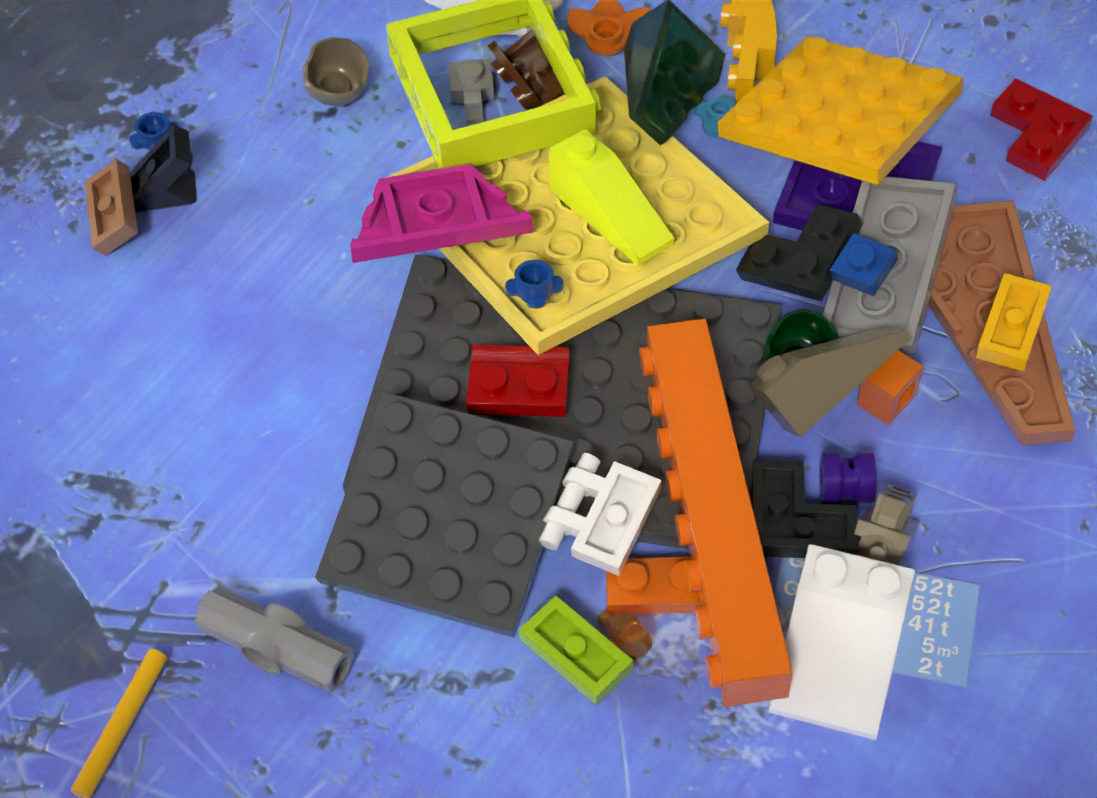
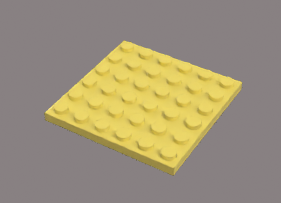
(598, 279)

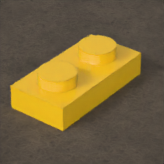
(1013, 322)

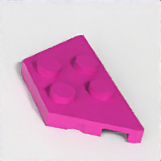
(435, 212)

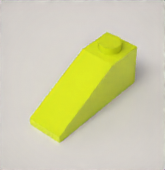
(606, 196)

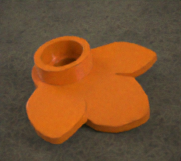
(604, 26)

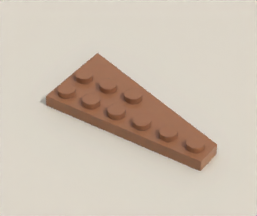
(978, 250)

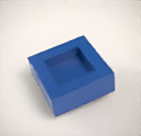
(863, 264)

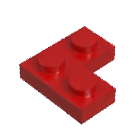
(1047, 126)

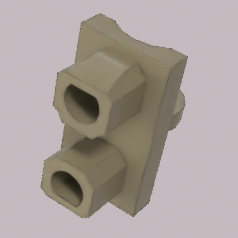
(887, 527)

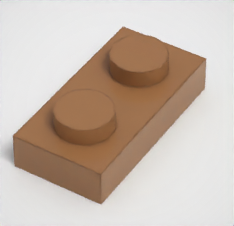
(110, 207)

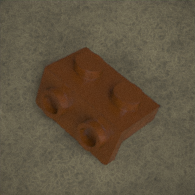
(529, 69)

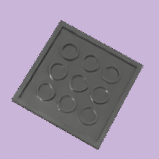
(446, 513)

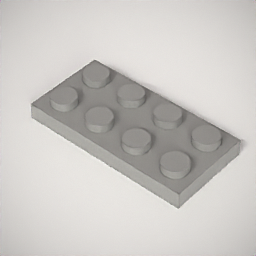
(915, 222)

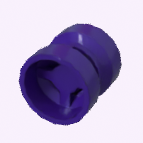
(847, 477)

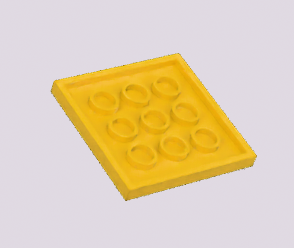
(841, 109)

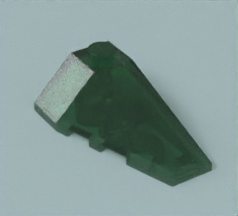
(668, 69)

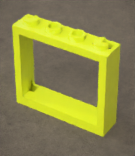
(504, 135)

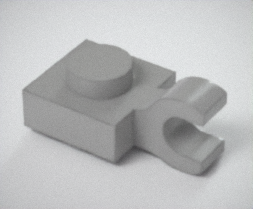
(471, 84)

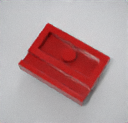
(518, 381)

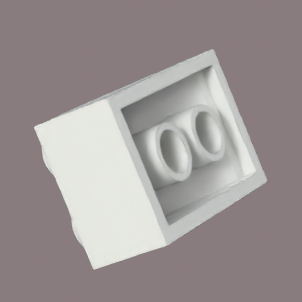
(844, 640)

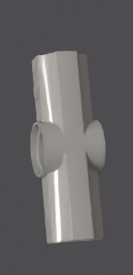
(274, 639)

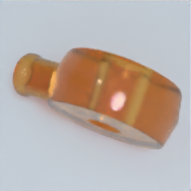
(626, 633)

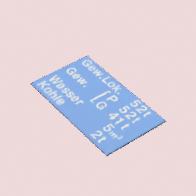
(935, 628)

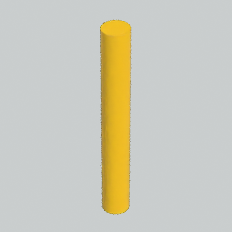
(119, 724)

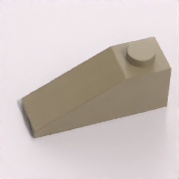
(813, 380)

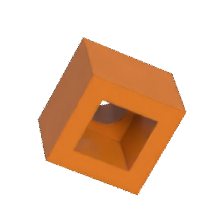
(890, 387)

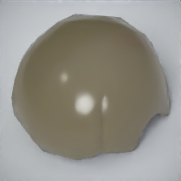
(335, 71)

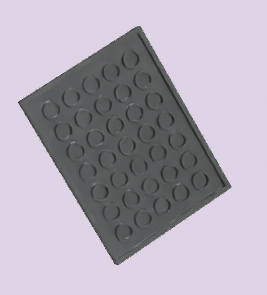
(607, 392)

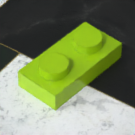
(576, 650)

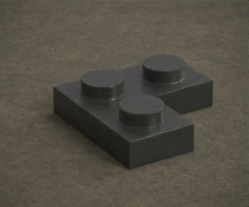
(805, 264)
(789, 524)

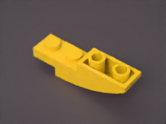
(753, 38)

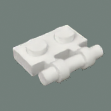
(614, 519)

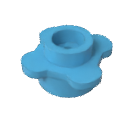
(713, 112)

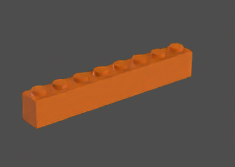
(715, 517)

